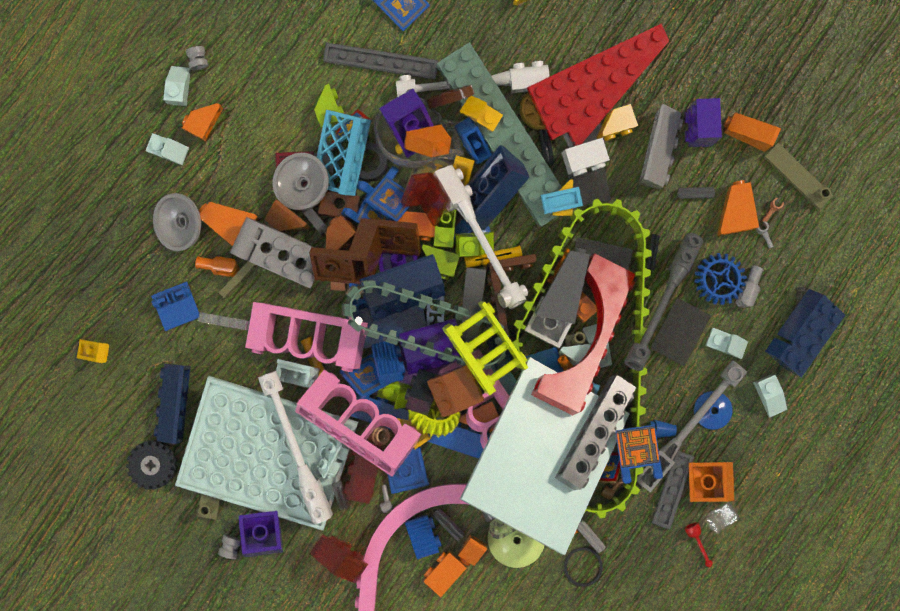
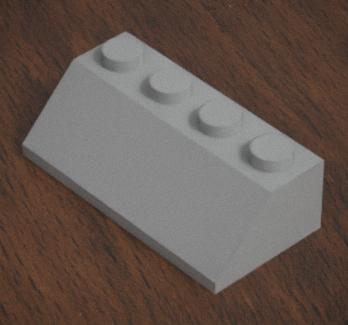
(660, 147)

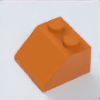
(711, 482)

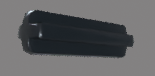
(546, 147)
(653, 243)

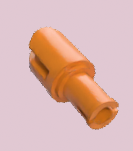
(218, 265)

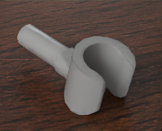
(765, 234)
(385, 506)

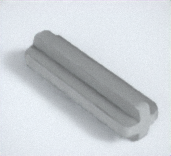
(590, 536)

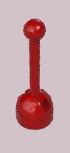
(694, 531)

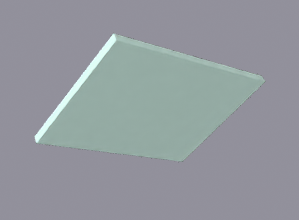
(244, 454)
(520, 463)

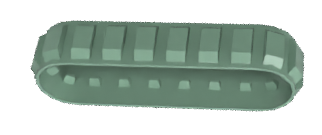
(368, 285)

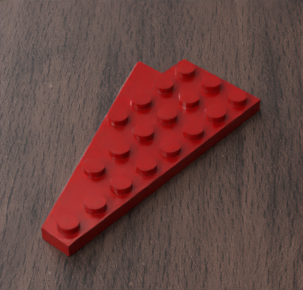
(588, 90)

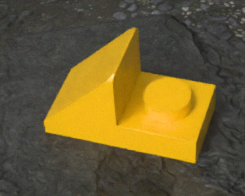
(481, 113)
(465, 166)
(93, 351)

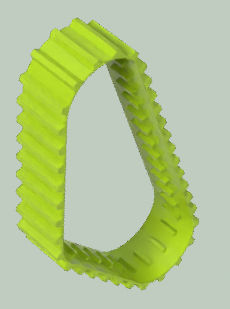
(639, 312)

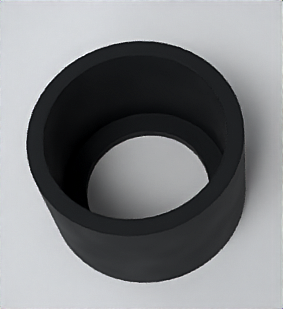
(380, 171)

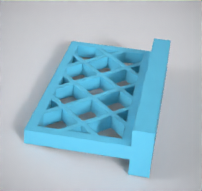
(352, 155)

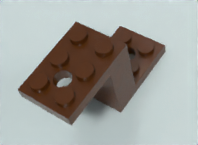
(362, 259)

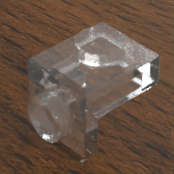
(722, 517)

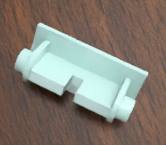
(328, 465)

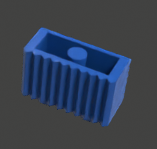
(473, 140)
(387, 362)
(422, 536)

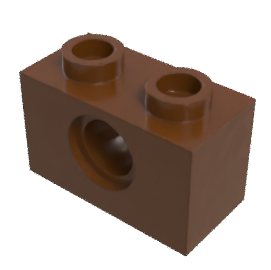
(328, 208)

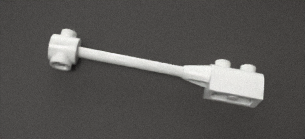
(518, 78)
(459, 198)
(309, 486)

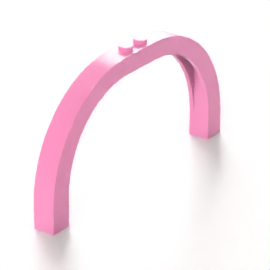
(412, 505)

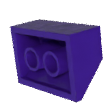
(433, 333)

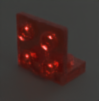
(425, 191)

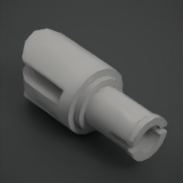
(751, 289)

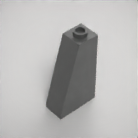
(565, 291)
(472, 296)

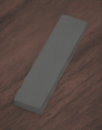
(672, 490)

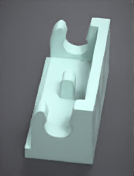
(296, 373)

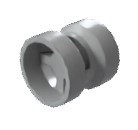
(197, 58)
(229, 547)

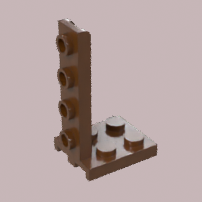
(508, 265)

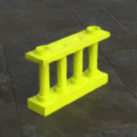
(476, 365)

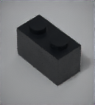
(420, 396)

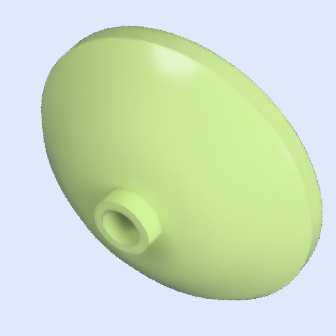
(515, 554)

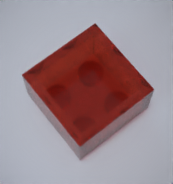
(339, 558)

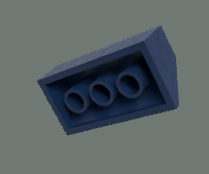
(496, 185)
(416, 276)
(173, 403)

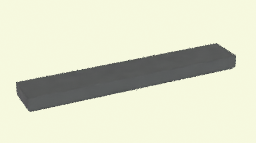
(380, 61)

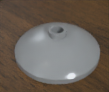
(291, 175)
(176, 222)

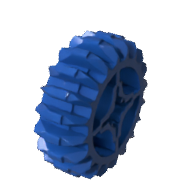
(727, 282)

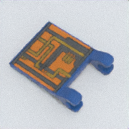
(638, 449)

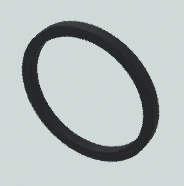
(583, 584)

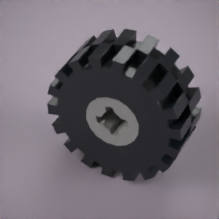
(161, 468)

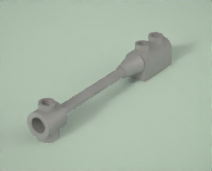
(731, 376)

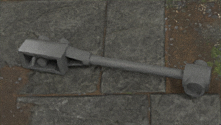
(679, 269)

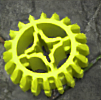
(434, 422)

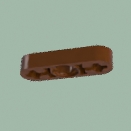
(450, 96)

